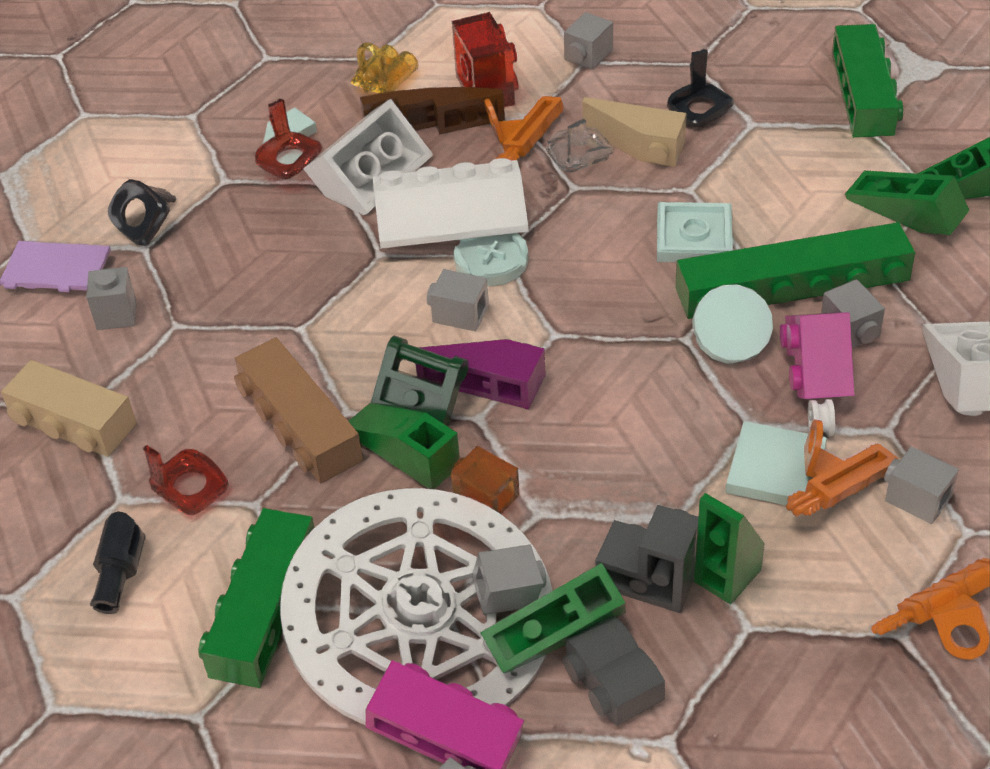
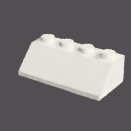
(449, 203)

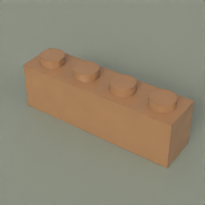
(298, 410)

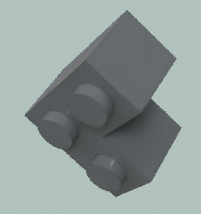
(653, 562)

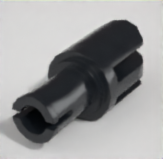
(116, 560)

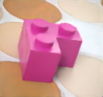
(821, 354)

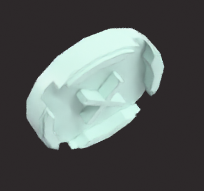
(492, 257)
(732, 324)

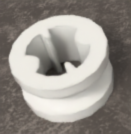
(823, 412)

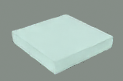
(692, 230)
(768, 463)

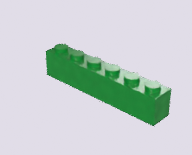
(801, 266)

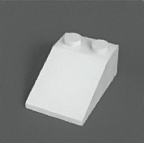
(962, 363)

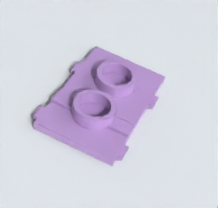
(53, 265)

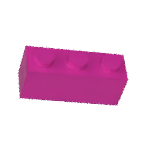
(442, 719)

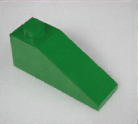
(914, 200)
(726, 550)
(553, 618)

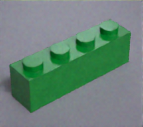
(866, 81)
(250, 612)

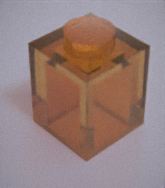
(486, 479)

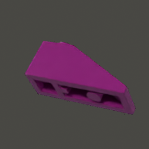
(496, 370)

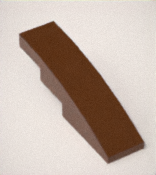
(442, 107)

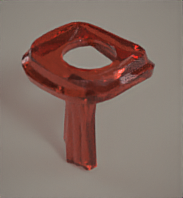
(284, 140)
(186, 461)

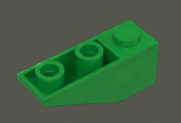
(970, 169)
(409, 441)

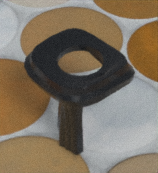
(700, 89)
(156, 208)

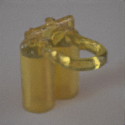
(384, 69)

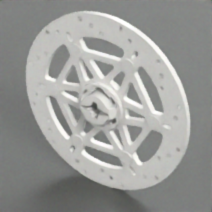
(415, 595)

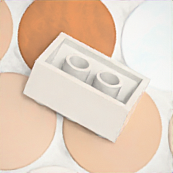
(371, 147)

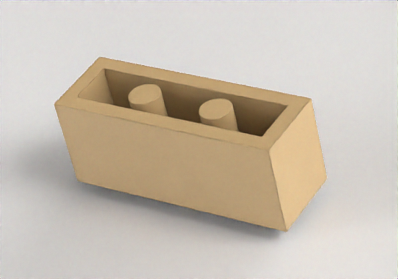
(69, 408)

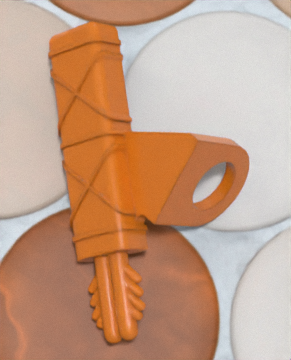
(522, 134)
(834, 477)
(950, 606)

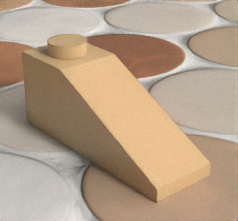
(640, 131)

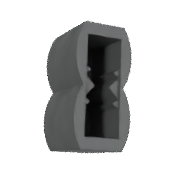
(614, 670)

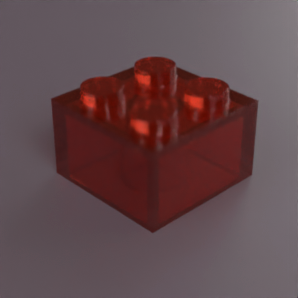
(484, 55)

